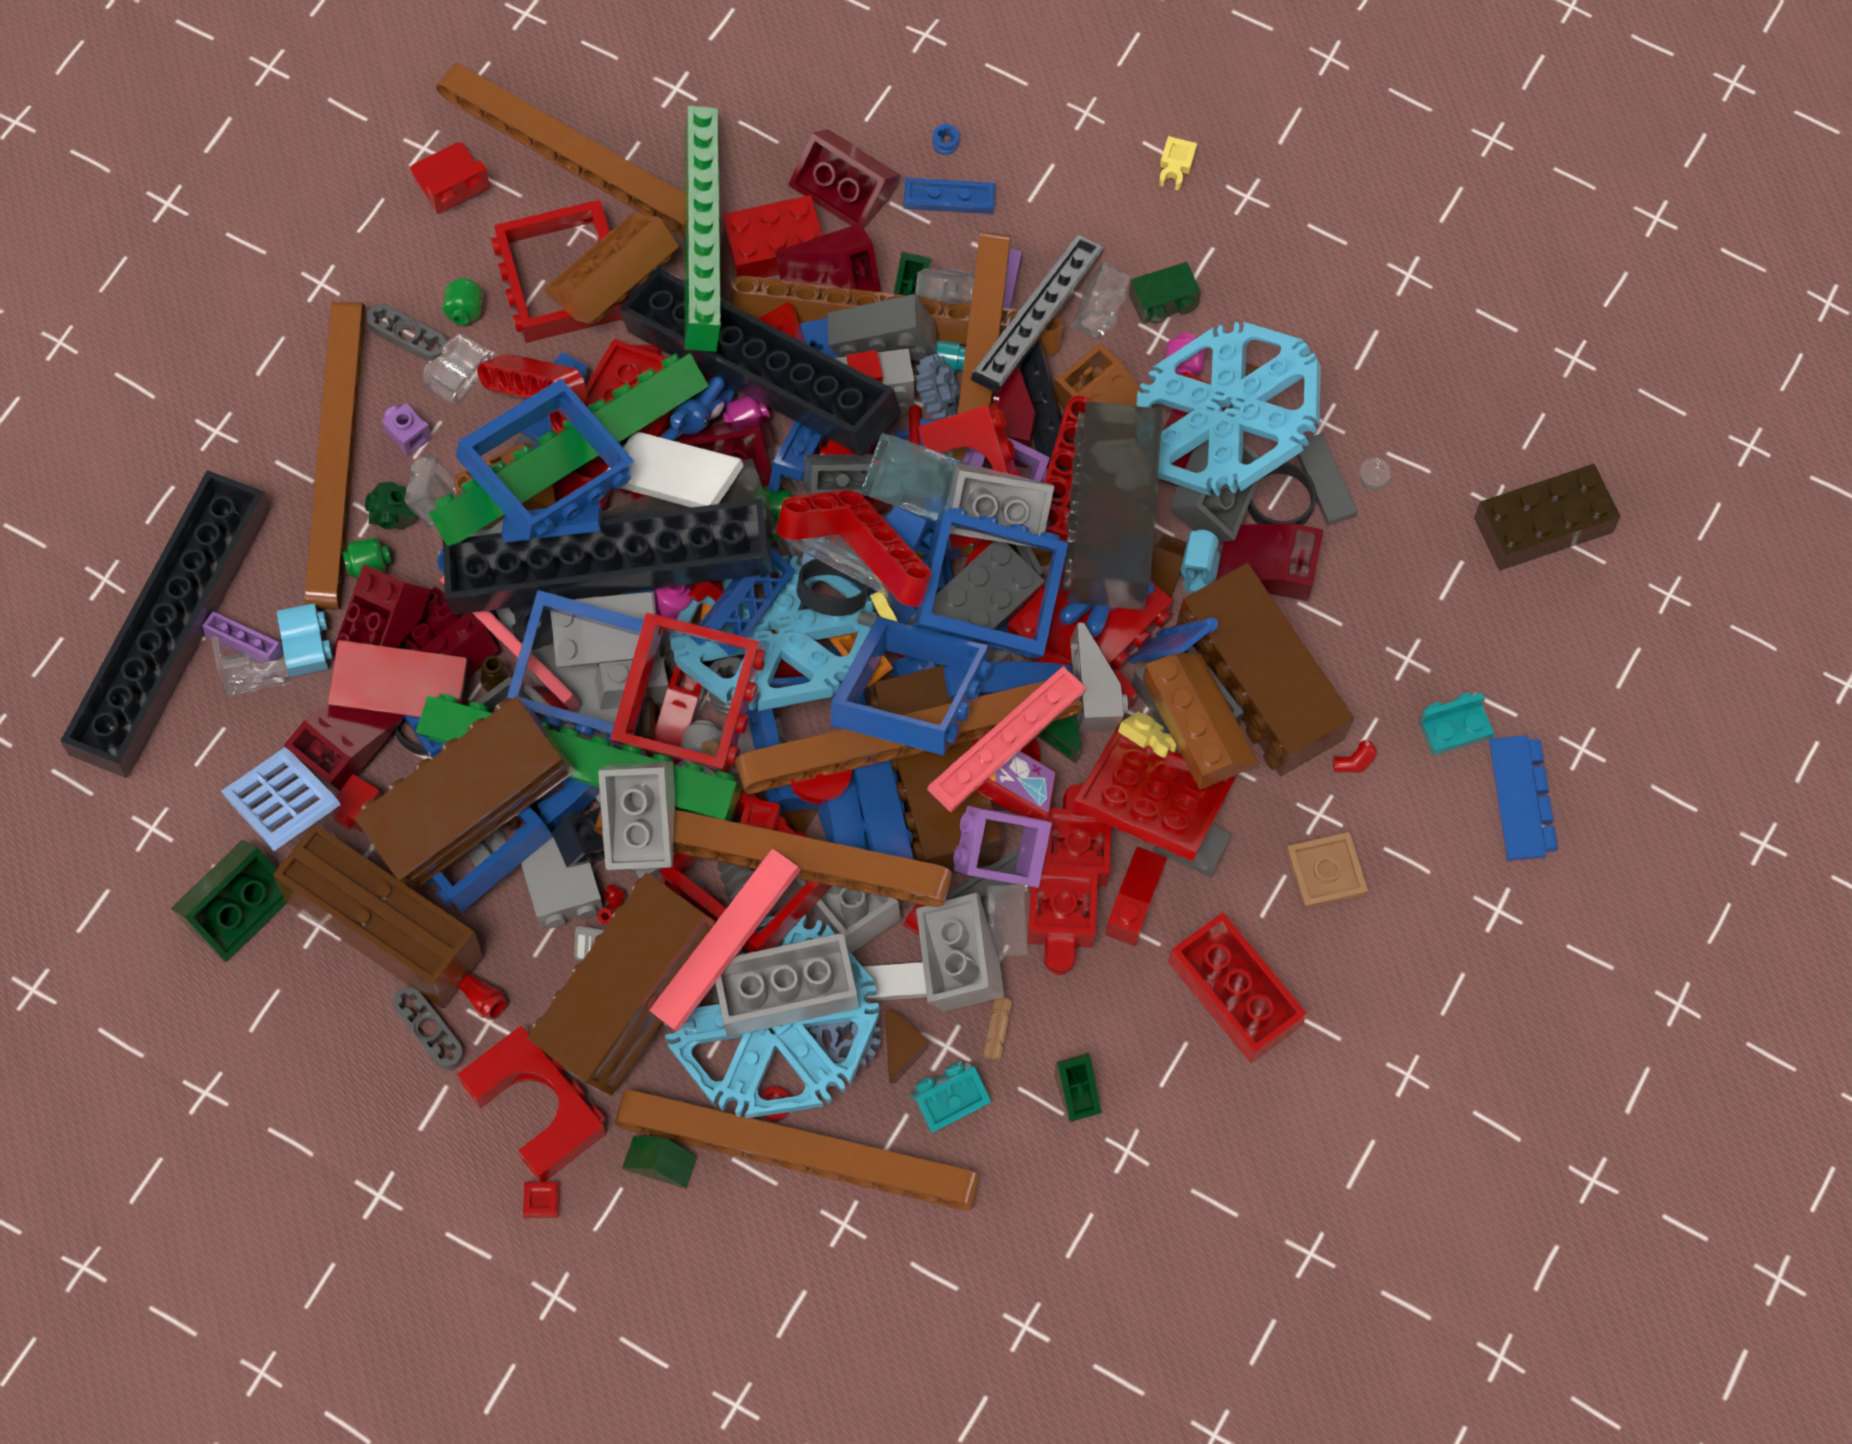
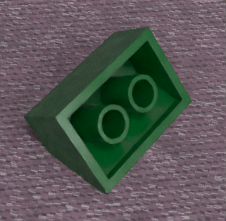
(231, 900)

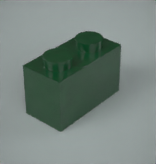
(1164, 293)

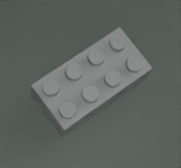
(787, 985)

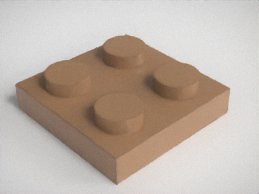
(1326, 870)

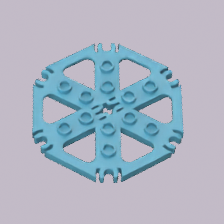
(1249, 409)
(793, 643)
(791, 1041)

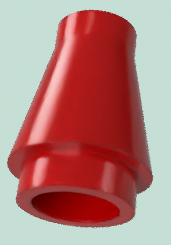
(485, 999)

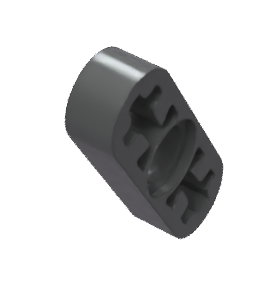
(400, 322)
(421, 1005)

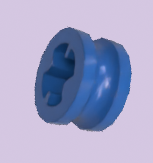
(953, 143)

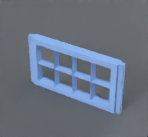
(301, 820)

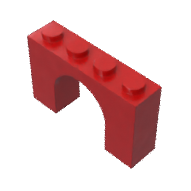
(976, 429)
(520, 1060)

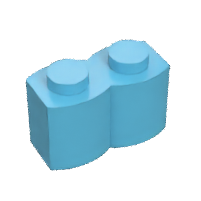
(1200, 560)
(303, 639)

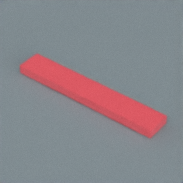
(555, 686)
(1006, 739)
(724, 940)

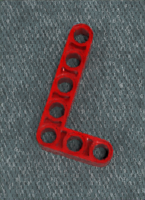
(527, 377)
(1063, 455)
(865, 532)

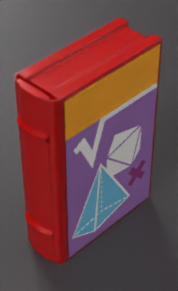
(1021, 786)

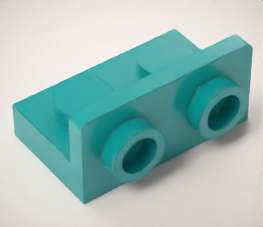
(1455, 723)
(949, 1095)

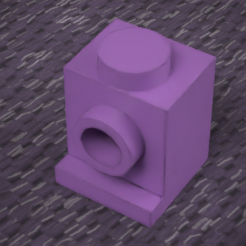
(406, 428)

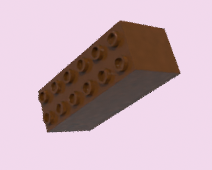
(1267, 671)
(464, 793)
(932, 826)
(378, 915)
(603, 1012)

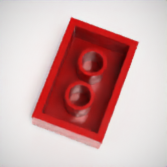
(761, 230)

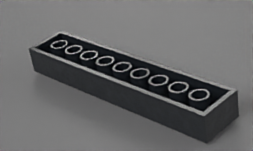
(768, 366)
(620, 558)
(165, 624)

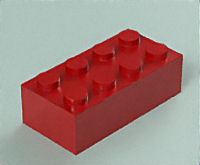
(1237, 987)

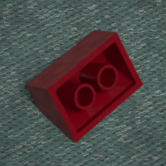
(843, 178)
(741, 440)

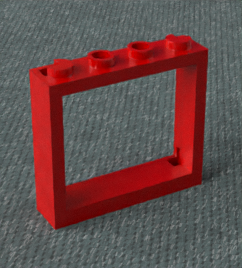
(541, 224)
(638, 679)
(778, 926)

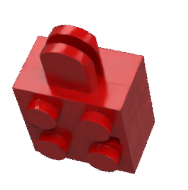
(1077, 840)
(1061, 916)

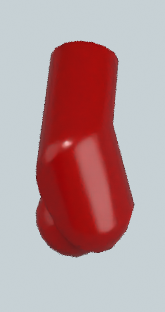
(1358, 761)
(615, 898)

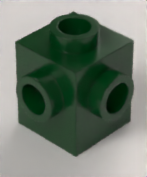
(388, 506)

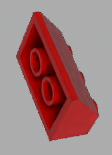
(1059, 634)

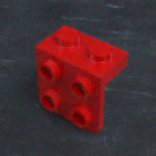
(450, 177)

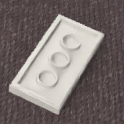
(679, 471)

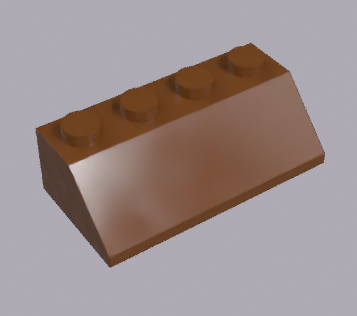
(612, 267)
(1198, 718)

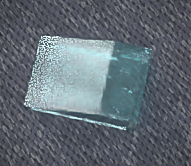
(909, 476)

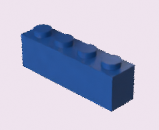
(882, 810)

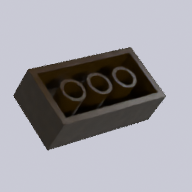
(1546, 517)

